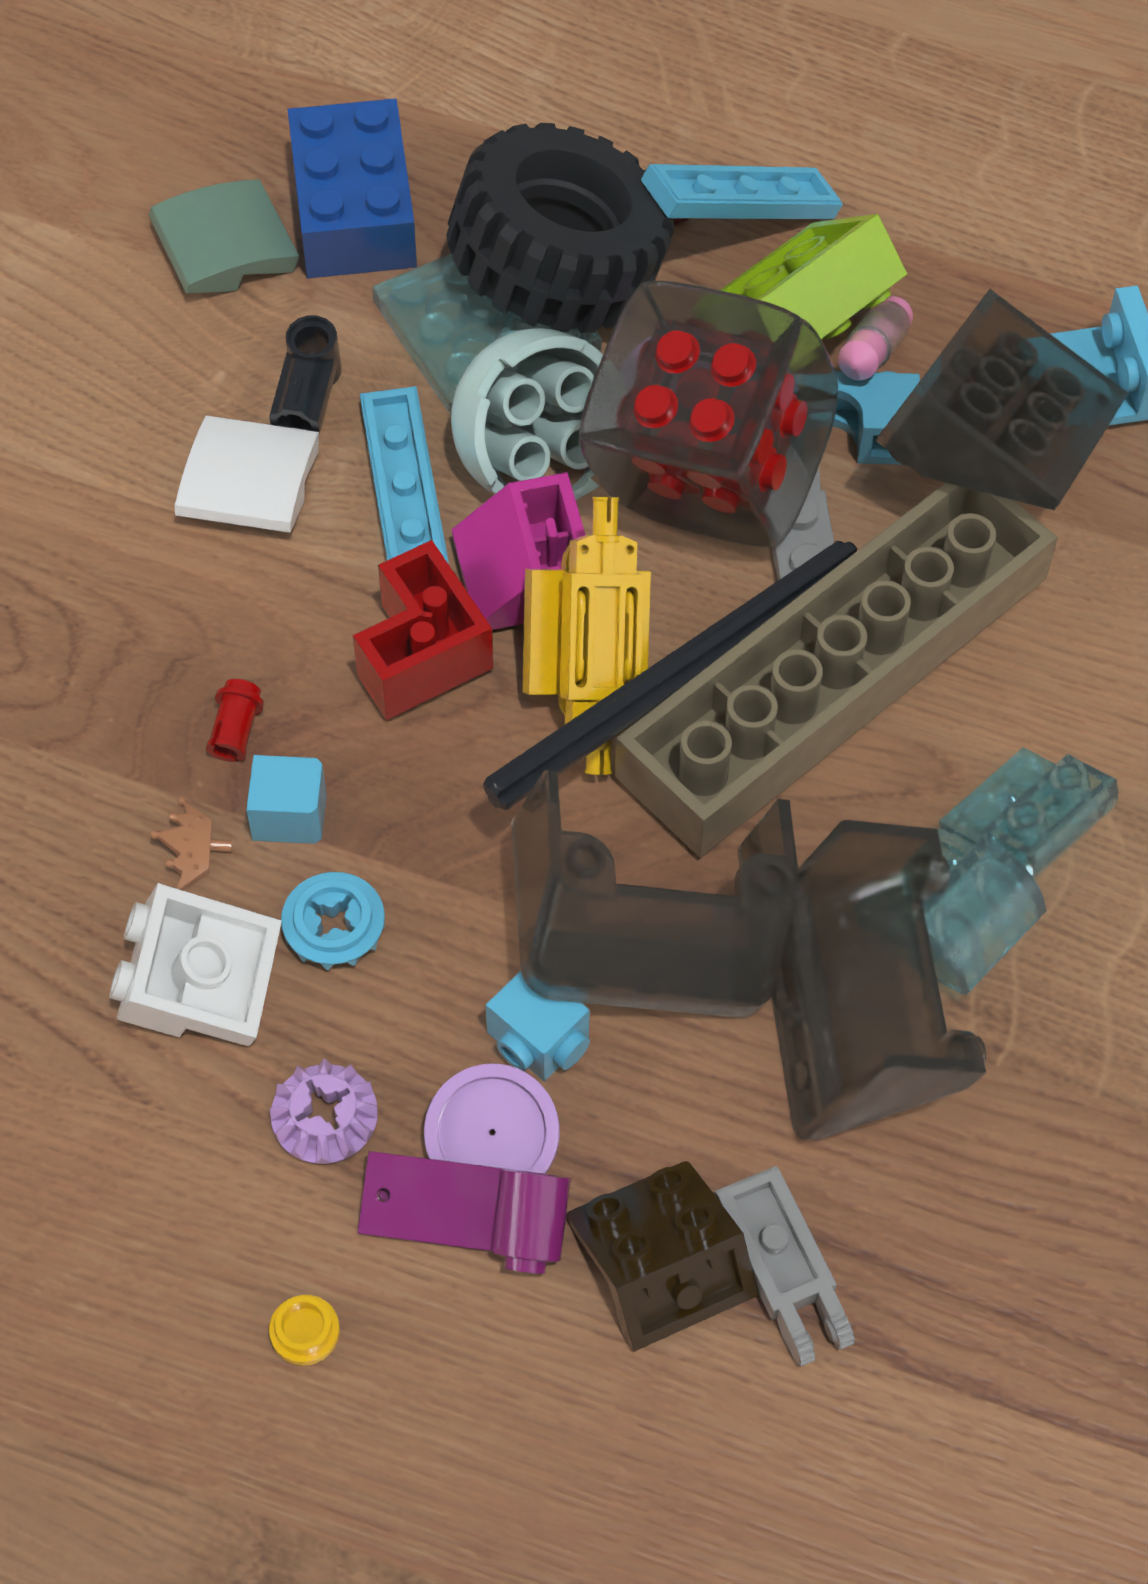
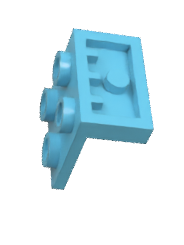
(1119, 350)

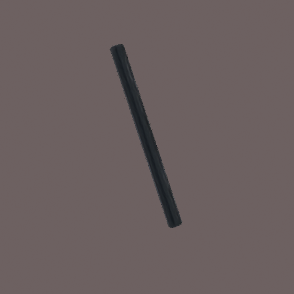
(654, 685)

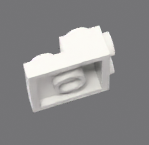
(195, 966)

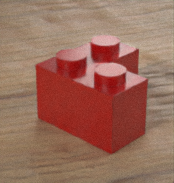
(431, 638)

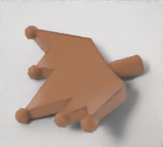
(191, 843)

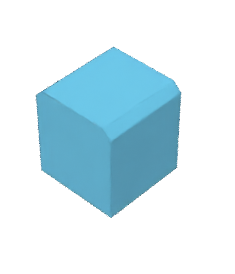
(286, 799)

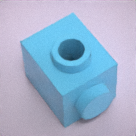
(537, 1030)

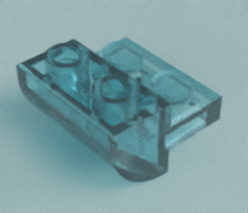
(1035, 807)
(981, 912)

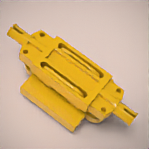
(587, 622)

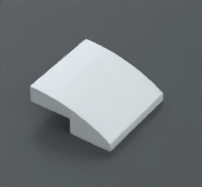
(247, 474)

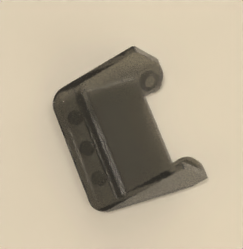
(861, 984)

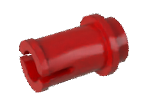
(237, 707)

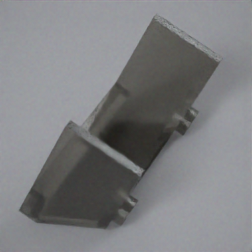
(649, 944)

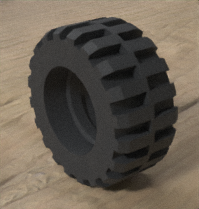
(556, 227)

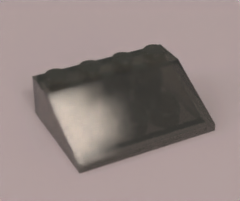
(1004, 410)

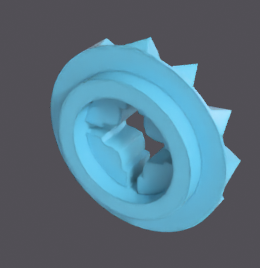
(329, 895)

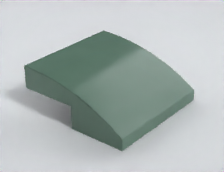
(222, 235)

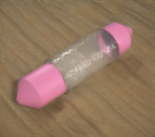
(875, 338)

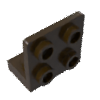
(666, 1253)

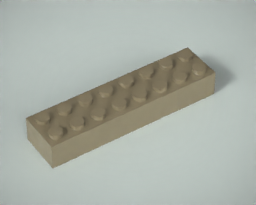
(831, 662)

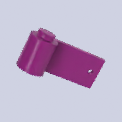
(467, 1207)

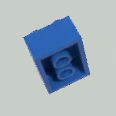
(352, 188)

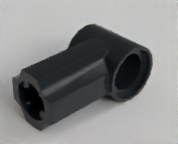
(305, 376)

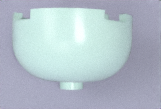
(523, 406)

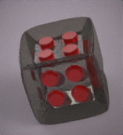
(710, 412)

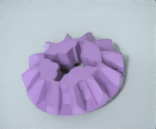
(314, 1138)

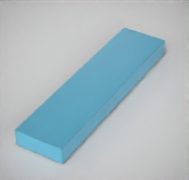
(741, 192)
(401, 470)

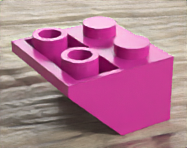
(514, 531)

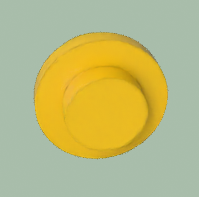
(304, 1330)

